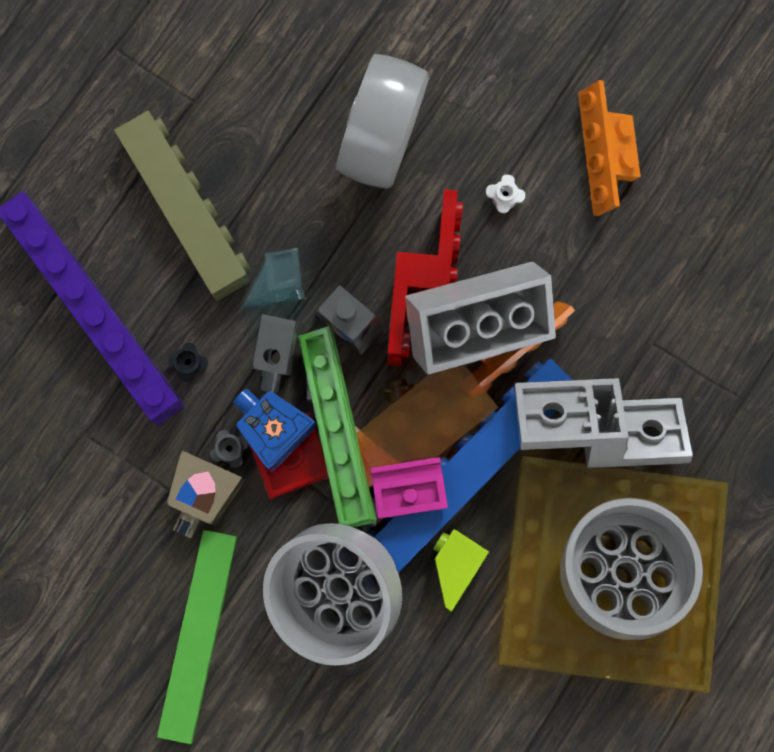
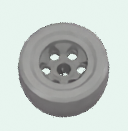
(382, 121)

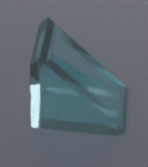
(277, 280)

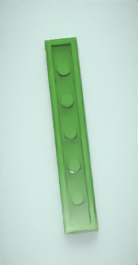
(336, 428)
(197, 637)

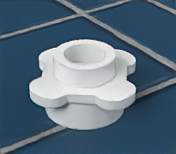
(504, 203)

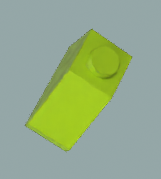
(456, 565)

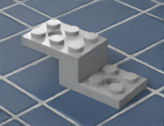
(602, 423)

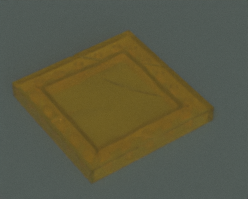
(537, 619)

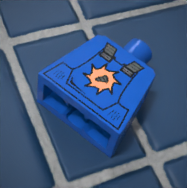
(272, 426)

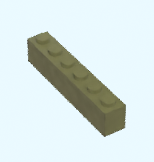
(183, 206)

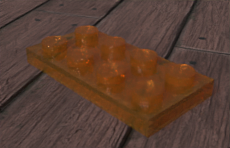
(426, 419)

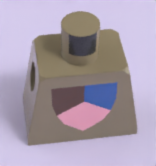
(201, 492)

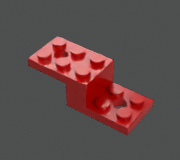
(423, 272)

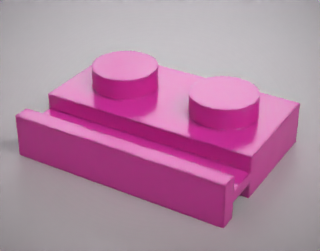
(409, 488)

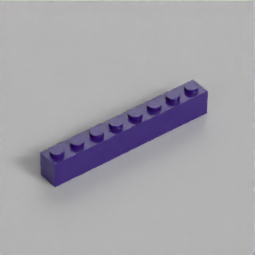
(90, 309)

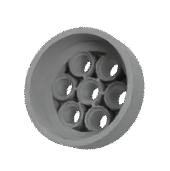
(671, 554)
(306, 616)

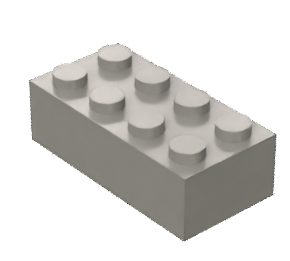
(481, 317)

